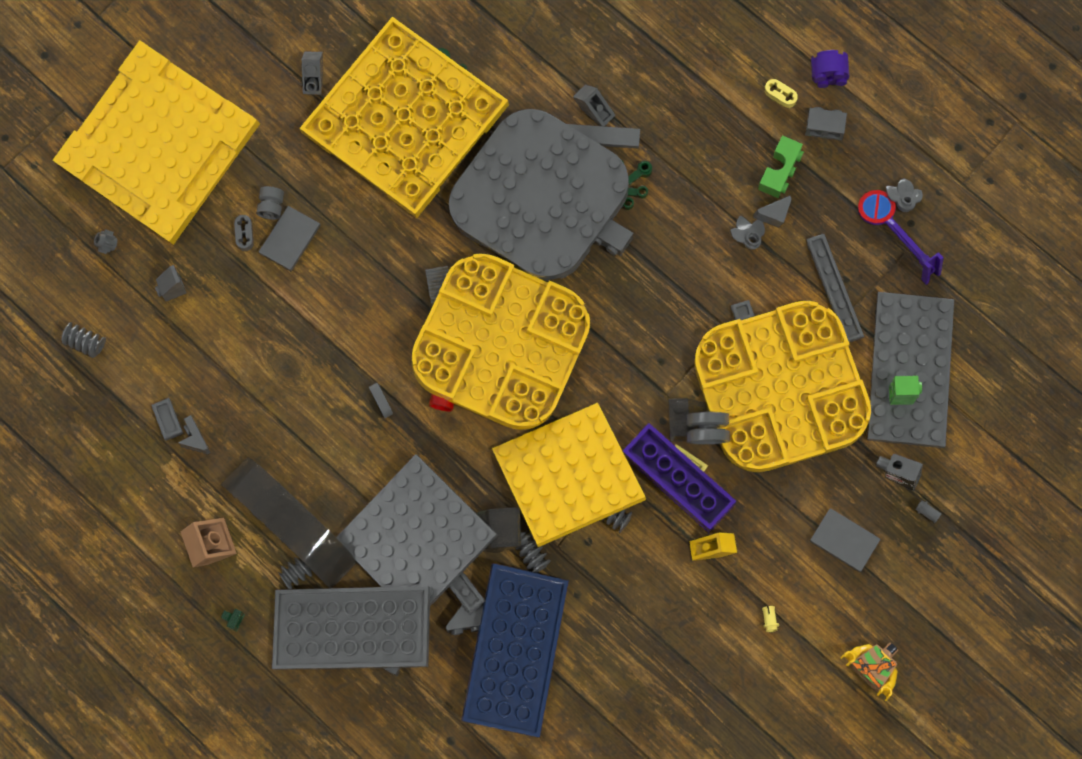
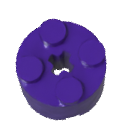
(830, 68)

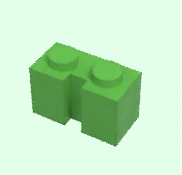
(904, 390)

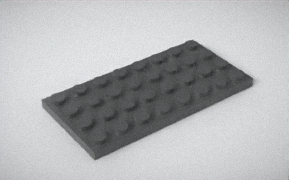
(911, 340)
(351, 628)

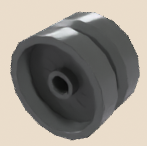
(708, 428)

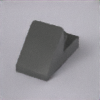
(196, 441)

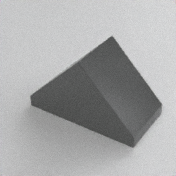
(774, 213)

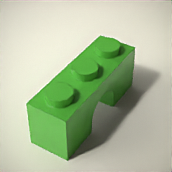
(787, 153)

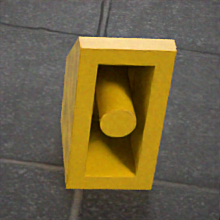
(713, 546)

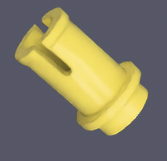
(770, 619)

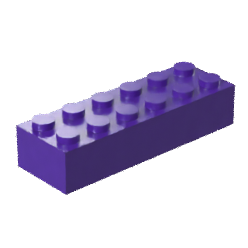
(679, 478)

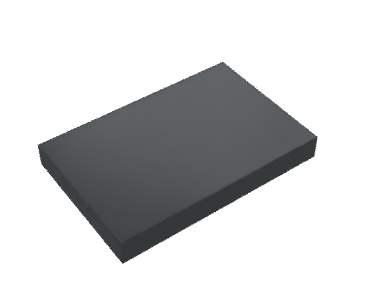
(289, 238)
(845, 540)

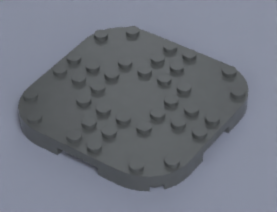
(539, 194)

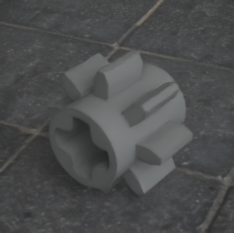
(105, 241)

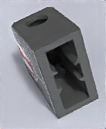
(908, 471)

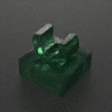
(234, 620)

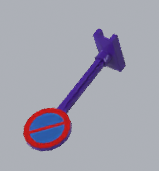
(878, 209)

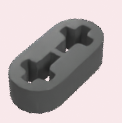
(239, 233)
(381, 400)

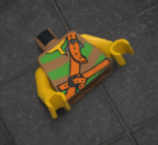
(875, 666)

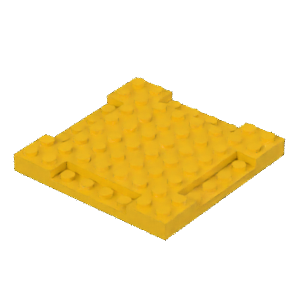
(404, 116)
(157, 142)

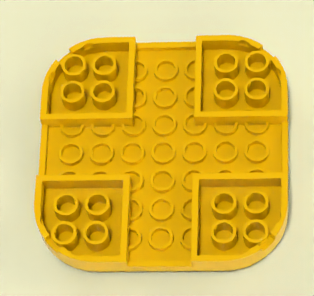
(500, 342)
(783, 385)

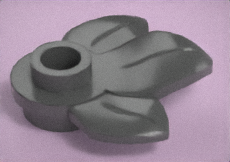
(904, 195)
(745, 231)

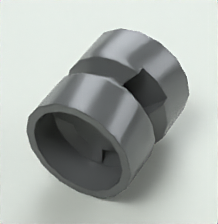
(270, 203)

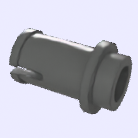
(928, 511)

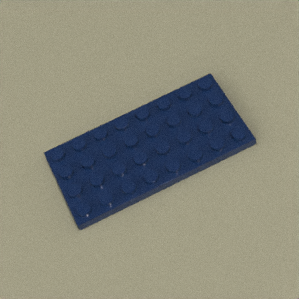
(515, 651)

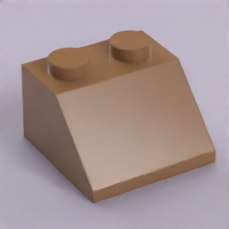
(208, 542)

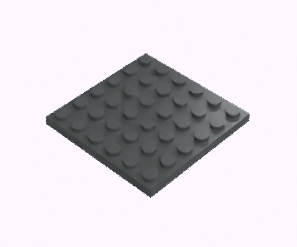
(416, 532)

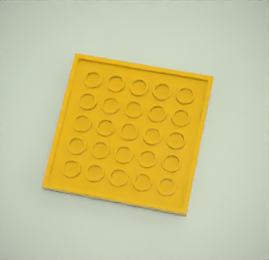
(568, 474)

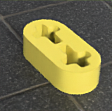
(781, 92)

